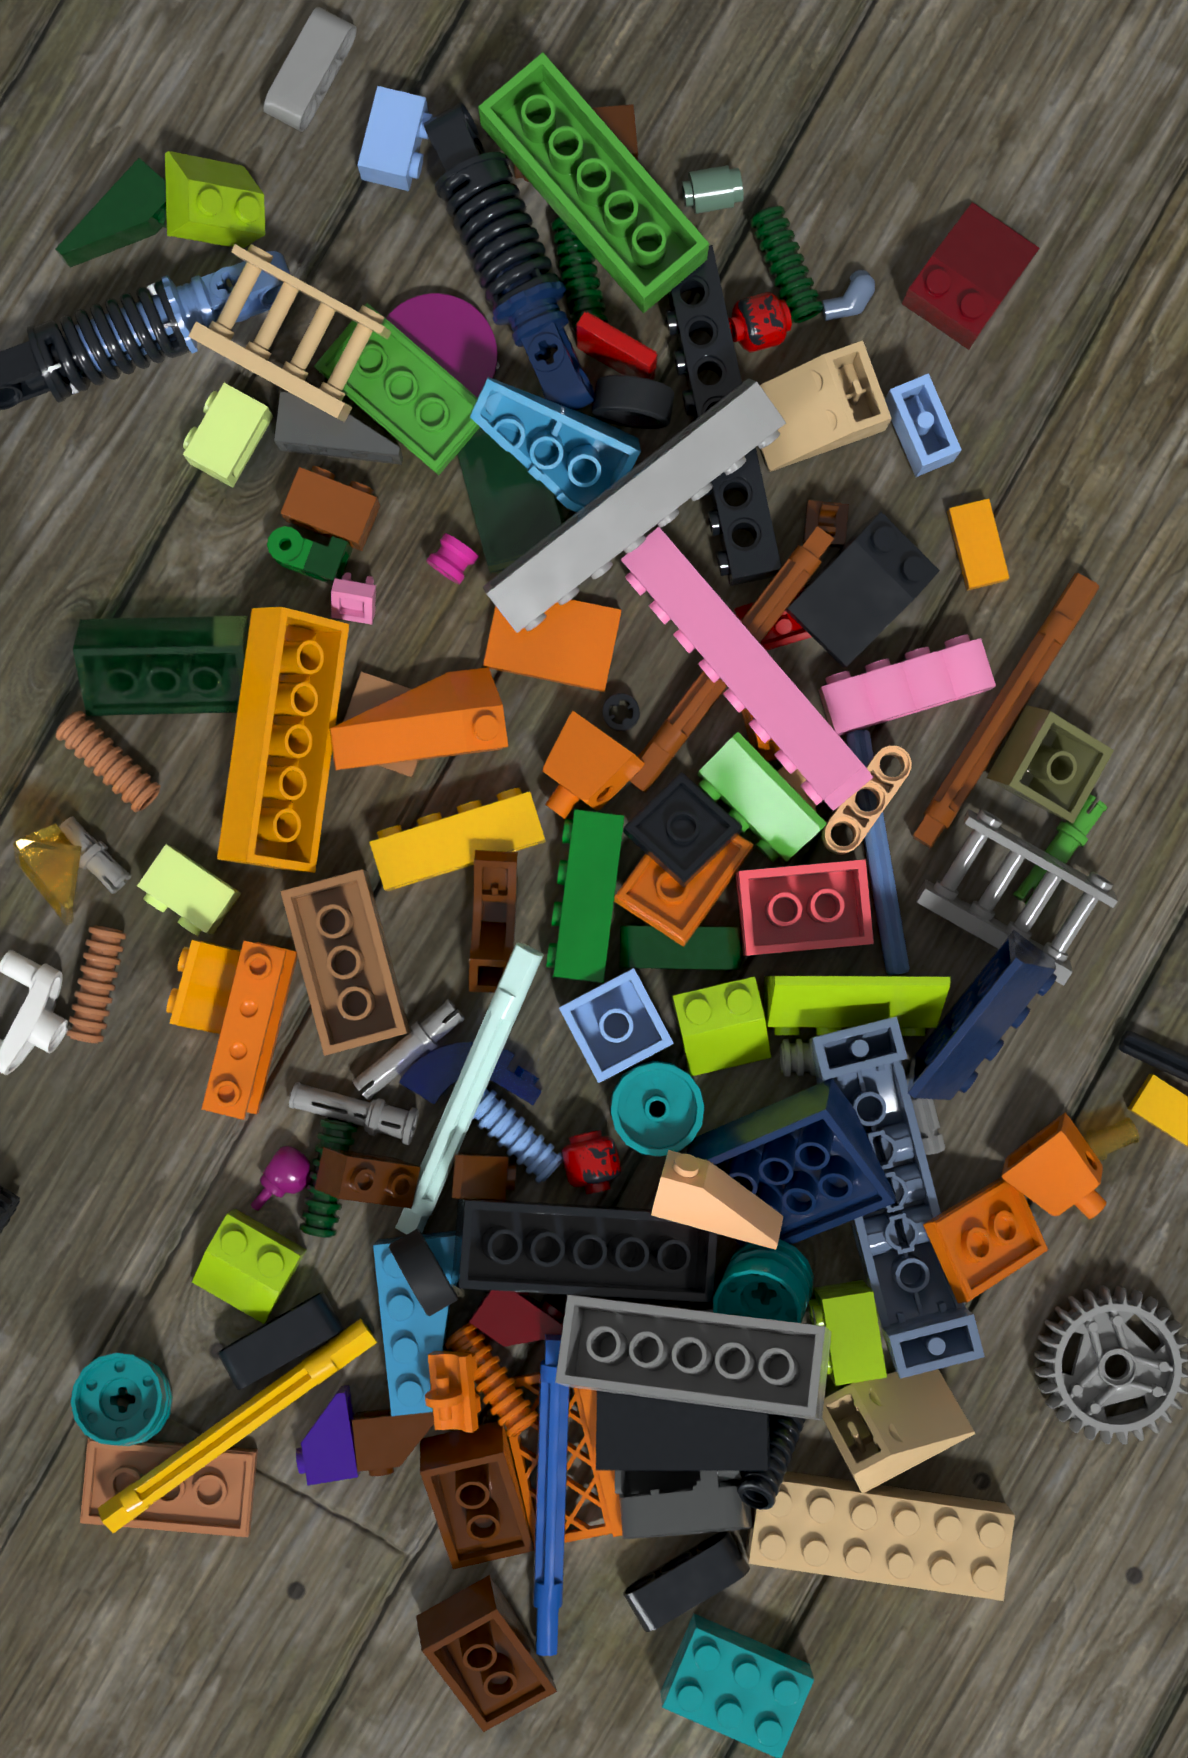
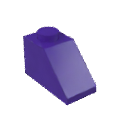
(329, 1444)

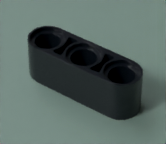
(280, 1340)
(686, 1581)

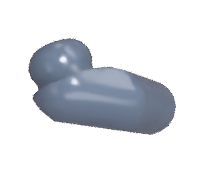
(854, 300)

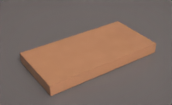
(208, 1502)

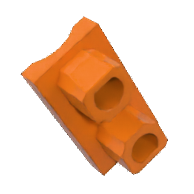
(453, 1390)

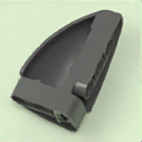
(680, 1502)

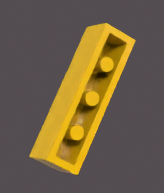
(451, 842)

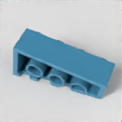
(405, 1326)

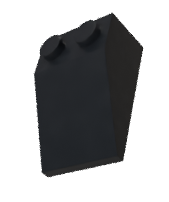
(862, 589)

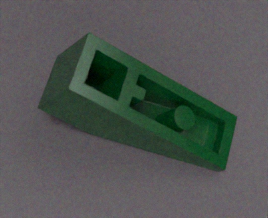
(123, 216)

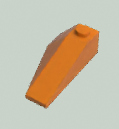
(435, 720)

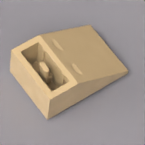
(825, 405)
(893, 1424)

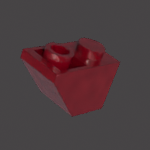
(516, 1317)

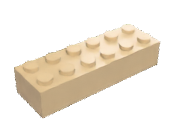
(885, 1536)

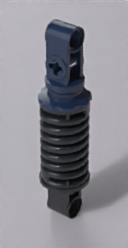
(507, 254)

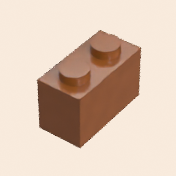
(331, 507)

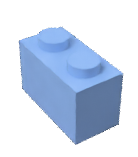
(394, 139)
(922, 425)

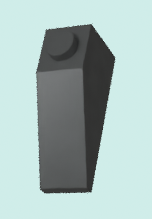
(315, 432)

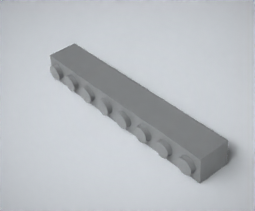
(635, 505)

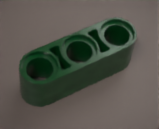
(706, 949)

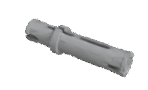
(407, 1050)

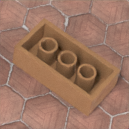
(345, 962)

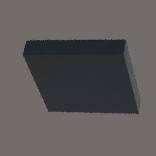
(682, 829)

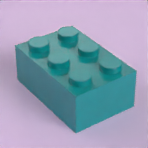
(736, 1686)

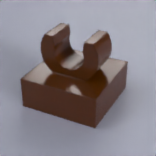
(829, 517)

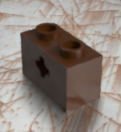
(367, 1178)

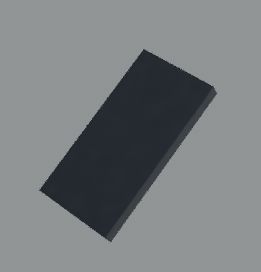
(678, 1436)

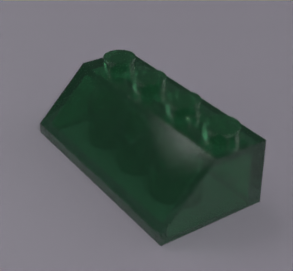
(161, 664)

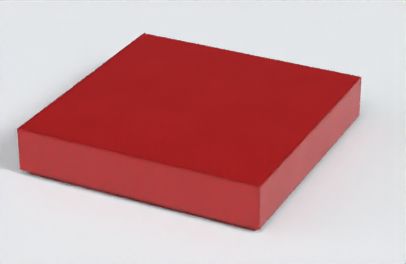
(615, 348)

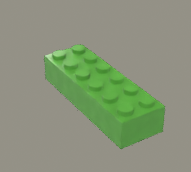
(593, 182)

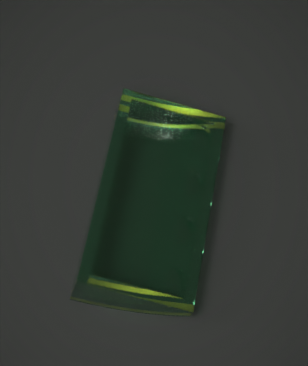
(507, 501)

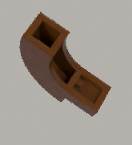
(492, 918)

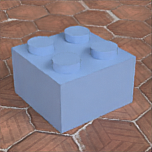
(616, 1025)

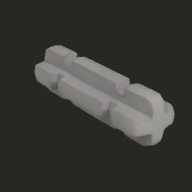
(928, 1124)

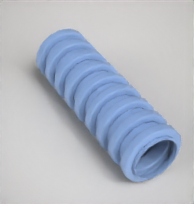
(517, 1137)

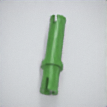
(1064, 844)

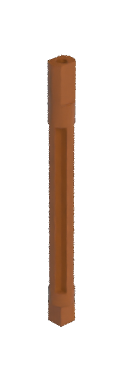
(703, 691)
(1006, 708)

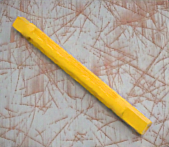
(236, 1425)

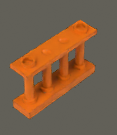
(250, 1030)

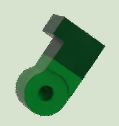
(309, 557)

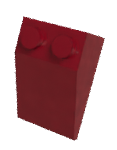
(969, 275)

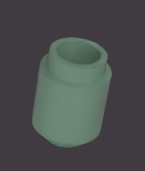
(713, 189)

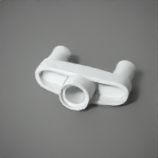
(35, 1020)

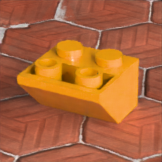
(204, 986)

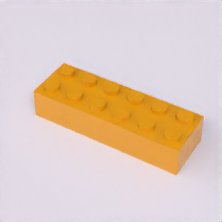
(283, 739)

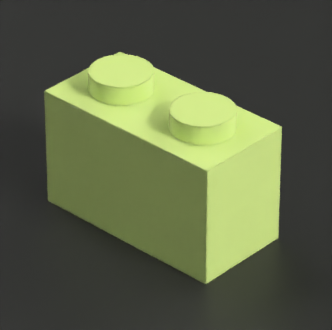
(227, 434)
(188, 890)

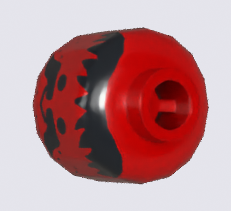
(760, 322)
(591, 1161)

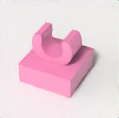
(353, 599)

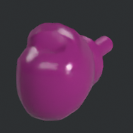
(284, 1174)

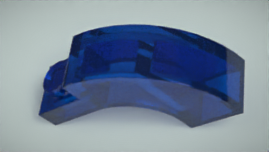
(442, 1067)

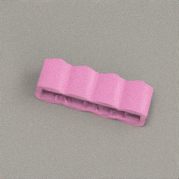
(906, 687)

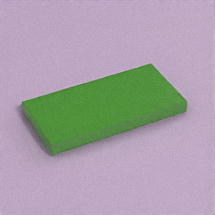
(407, 394)

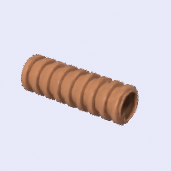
(107, 761)
(96, 984)

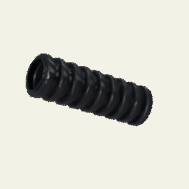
(762, 1487)

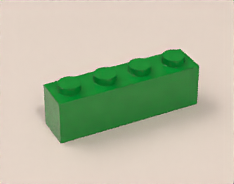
(587, 897)

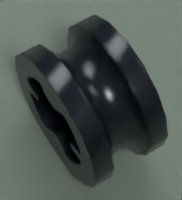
(627, 723)

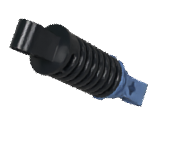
(124, 335)

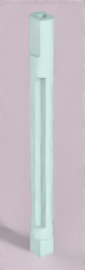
(471, 1085)

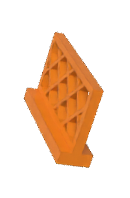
(604, 1480)

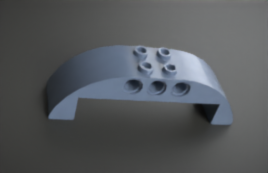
(910, 1290)

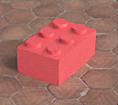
(804, 907)

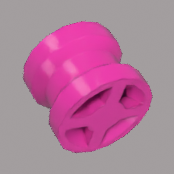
(452, 558)

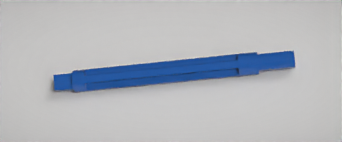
(550, 1500)

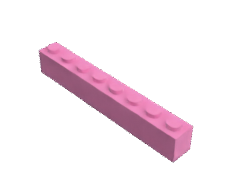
(747, 669)

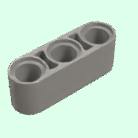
(310, 69)

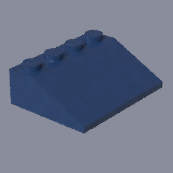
(980, 1019)
(802, 1160)

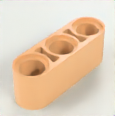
(884, 790)

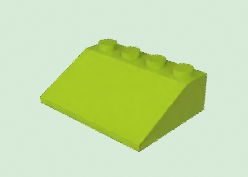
(852, 1001)

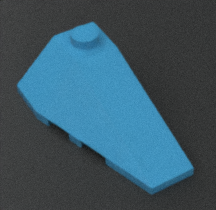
(558, 446)

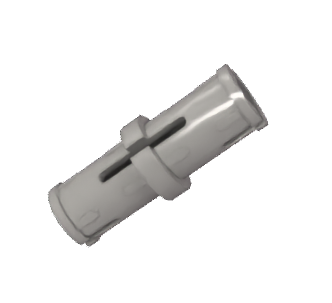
(95, 856)

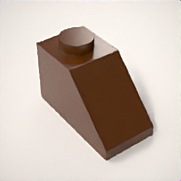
(483, 1176)
(387, 1440)

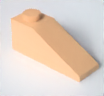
(711, 1200)

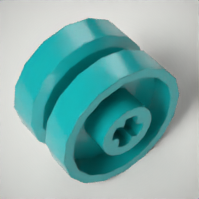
(657, 1133)

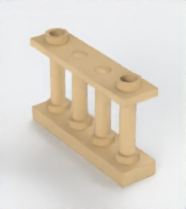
(256, 354)

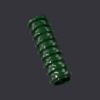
(786, 263)
(578, 274)
(322, 1207)

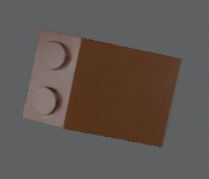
(475, 1495)
(484, 1653)

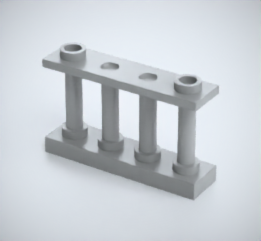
(979, 916)

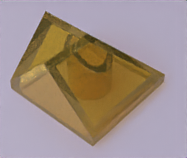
(52, 867)

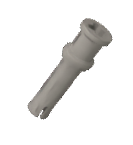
(373, 1116)

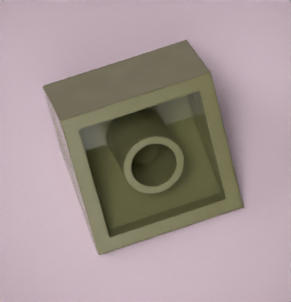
(1050, 763)

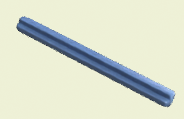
(880, 869)

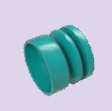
(766, 1283)
(97, 1394)

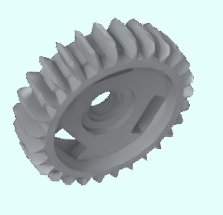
(1103, 1334)

